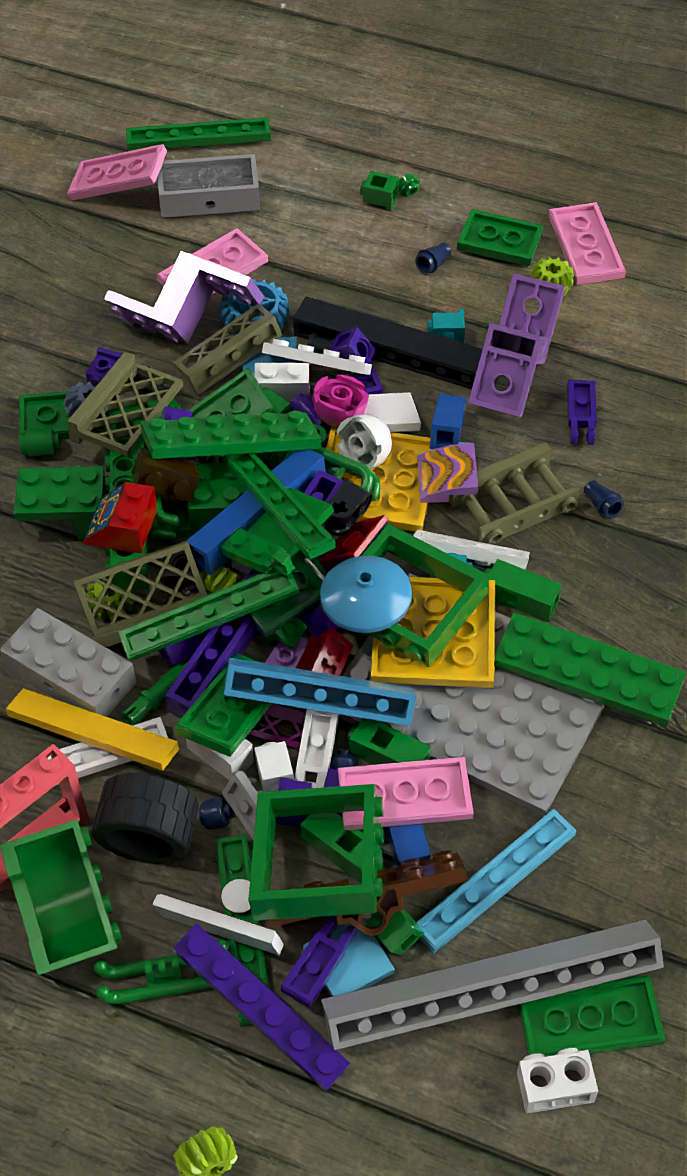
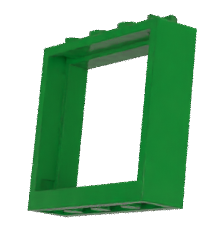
(446, 568)
(319, 900)

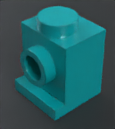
(448, 325)

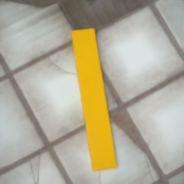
(93, 729)

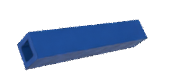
(293, 472)

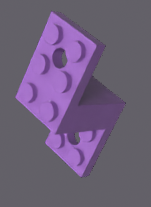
(184, 298)
(516, 345)

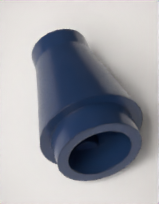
(431, 258)
(605, 501)

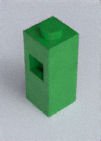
(524, 590)
(384, 745)
(327, 836)

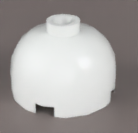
(364, 439)

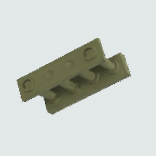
(514, 471)

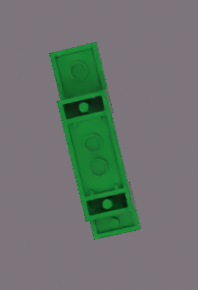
(76, 491)

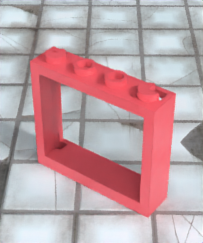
(33, 782)

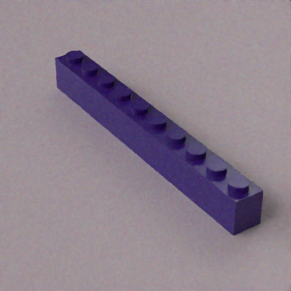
(231, 636)

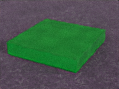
(44, 411)

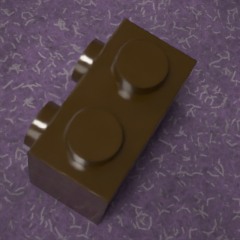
(170, 476)

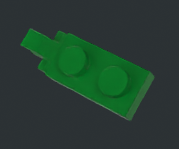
(257, 553)

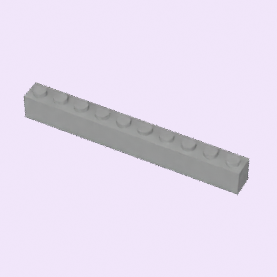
(491, 984)

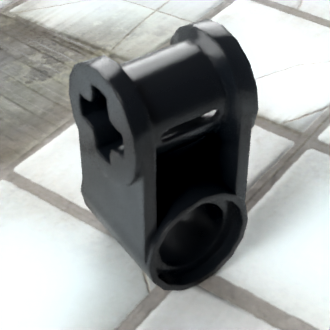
(348, 505)

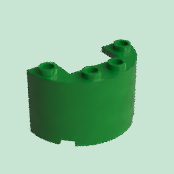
(60, 896)

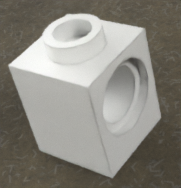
(273, 764)

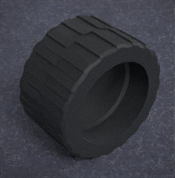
(145, 818)

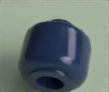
(343, 759)
(215, 813)

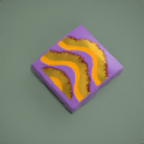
(447, 472)

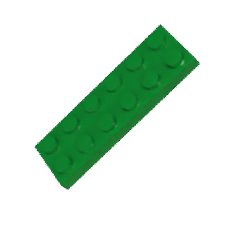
(229, 435)
(590, 669)

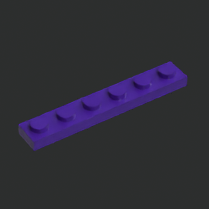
(261, 1007)

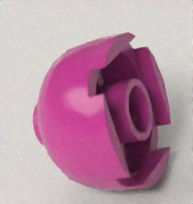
(339, 399)

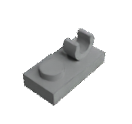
(242, 799)

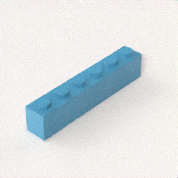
(319, 691)

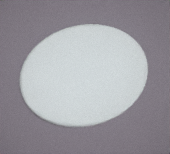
(236, 896)

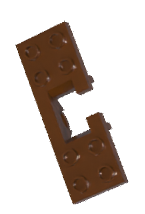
(407, 879)

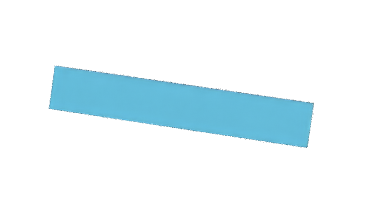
(494, 880)

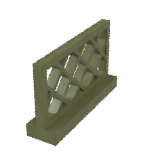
(106, 397)
(108, 634)

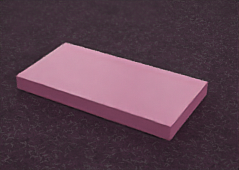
(117, 172)
(586, 243)
(230, 251)
(413, 791)

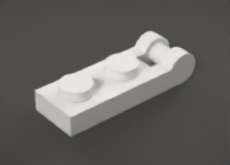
(316, 746)

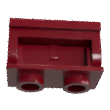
(326, 653)

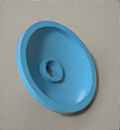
(369, 604)

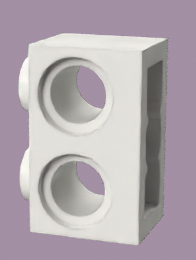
(560, 1090)

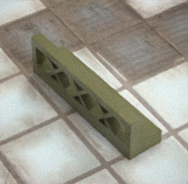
(232, 350)

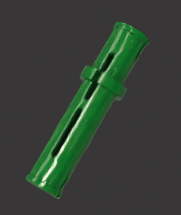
(151, 698)

